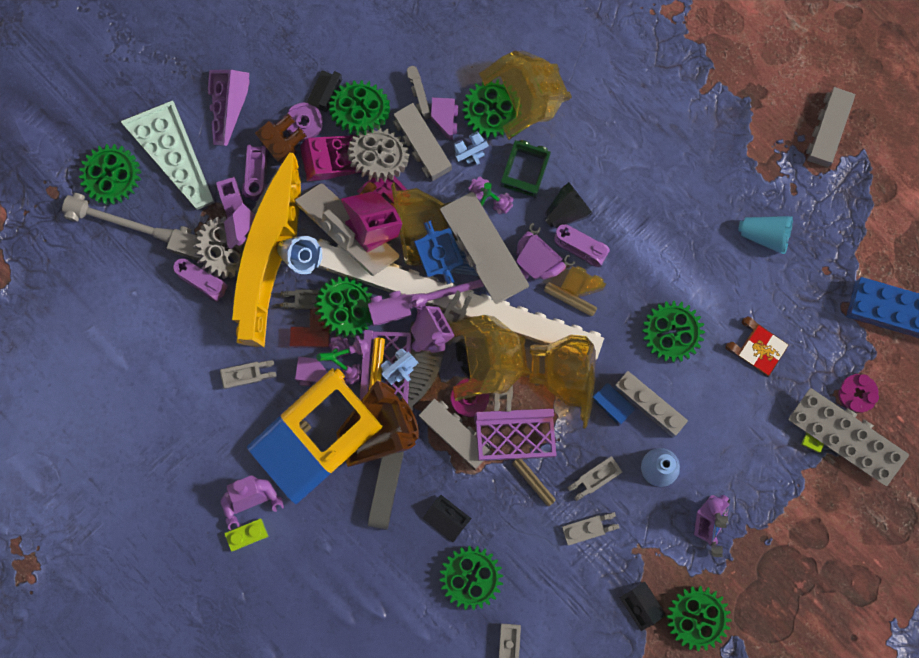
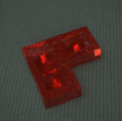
(310, 336)

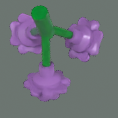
(482, 190)
(340, 347)

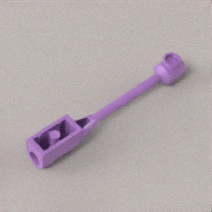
(399, 304)

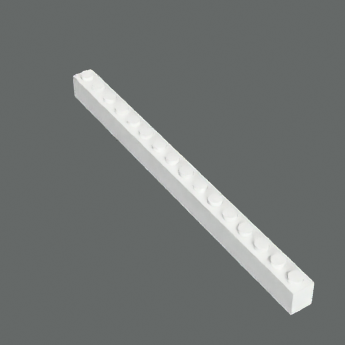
(393, 278)

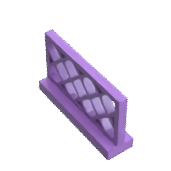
(369, 335)
(517, 418)

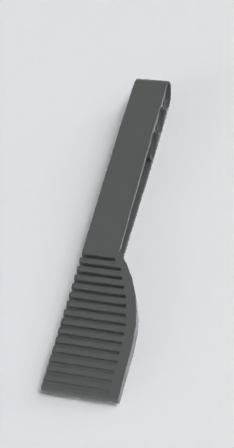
(421, 381)

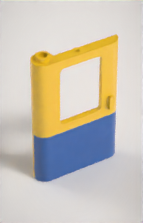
(293, 457)

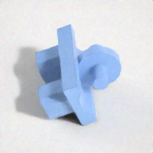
(478, 144)
(399, 369)

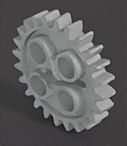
(378, 154)
(221, 263)

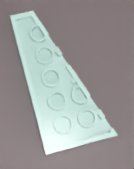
(166, 141)

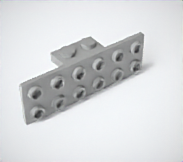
(331, 215)
(484, 248)
(848, 436)

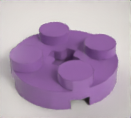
(310, 113)

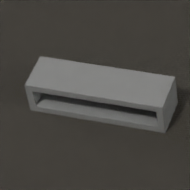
(831, 126)
(422, 142)
(650, 404)
(453, 432)

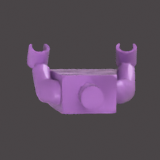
(430, 327)
(246, 494)

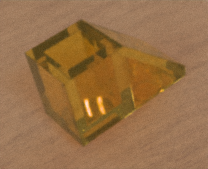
(581, 283)

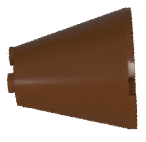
(398, 424)

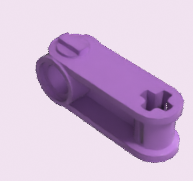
(255, 171)
(581, 245)
(200, 279)

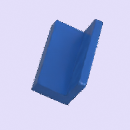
(613, 404)

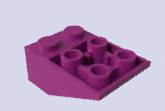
(326, 157)
(372, 217)

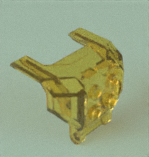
(532, 87)
(415, 209)
(493, 354)
(568, 371)

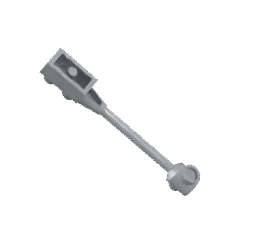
(179, 241)

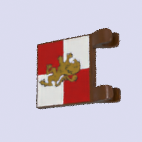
(760, 349)

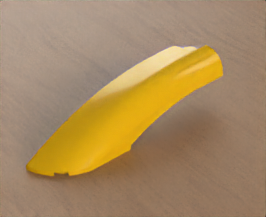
(260, 262)

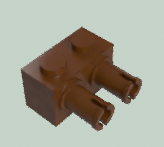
(274, 140)

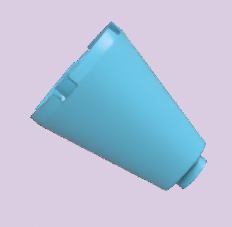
(768, 231)

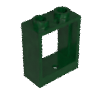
(521, 186)

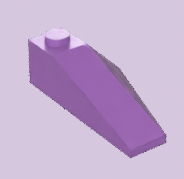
(228, 95)

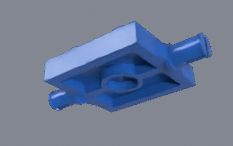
(438, 252)

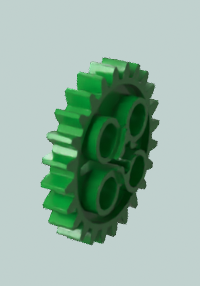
(359, 107)
(481, 120)
(119, 187)
(329, 309)
(678, 348)
(487, 585)
(693, 635)

